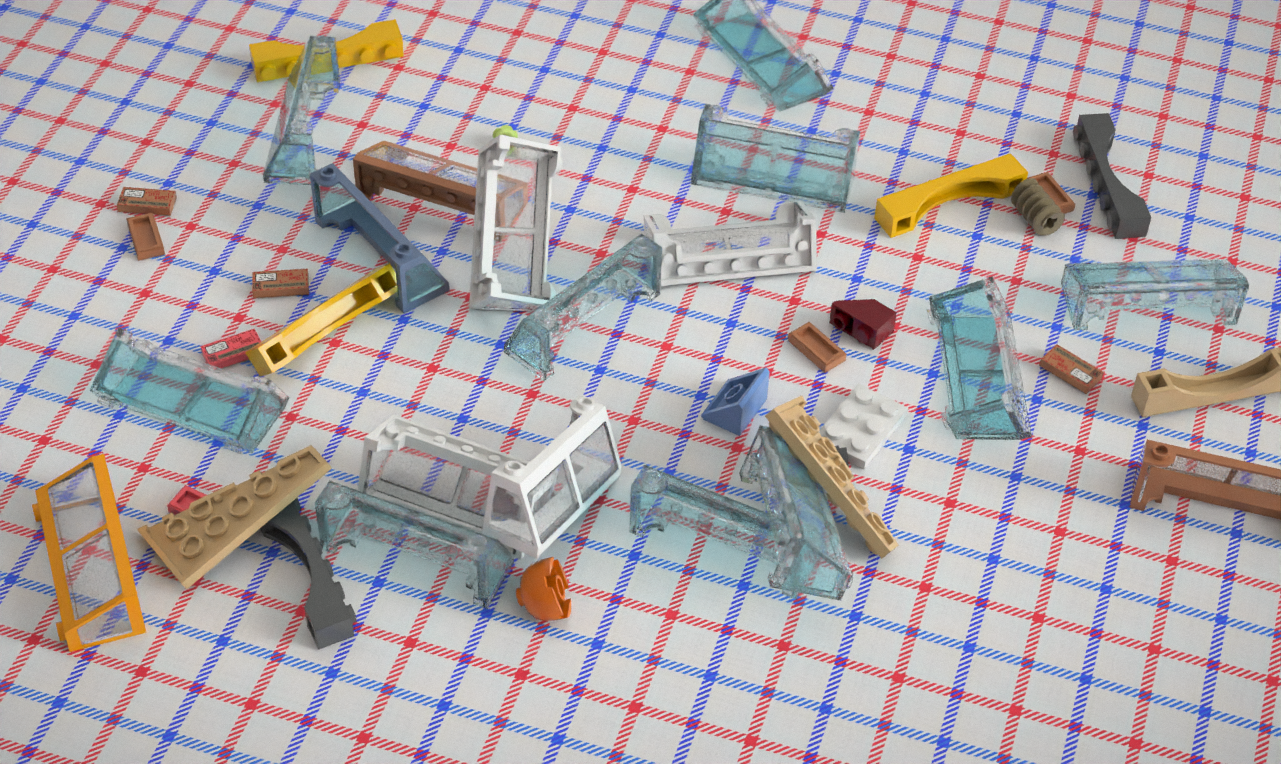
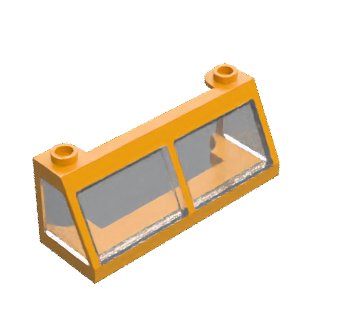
(88, 557)

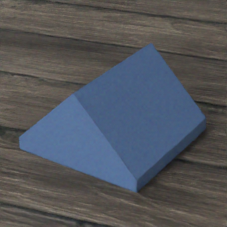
(738, 401)

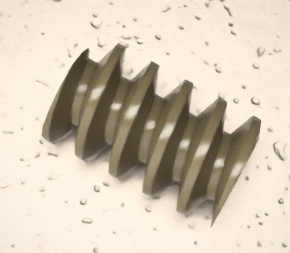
(1037, 207)

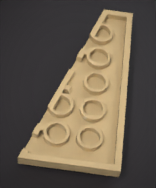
(831, 471)
(226, 518)

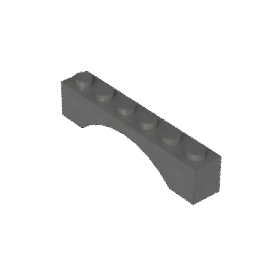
(1124, 210)
(325, 610)

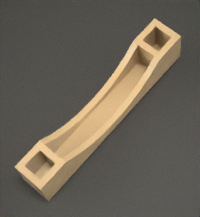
(1167, 392)

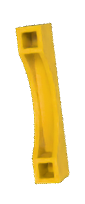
(374, 43)
(903, 209)
(315, 324)

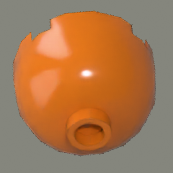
(544, 590)

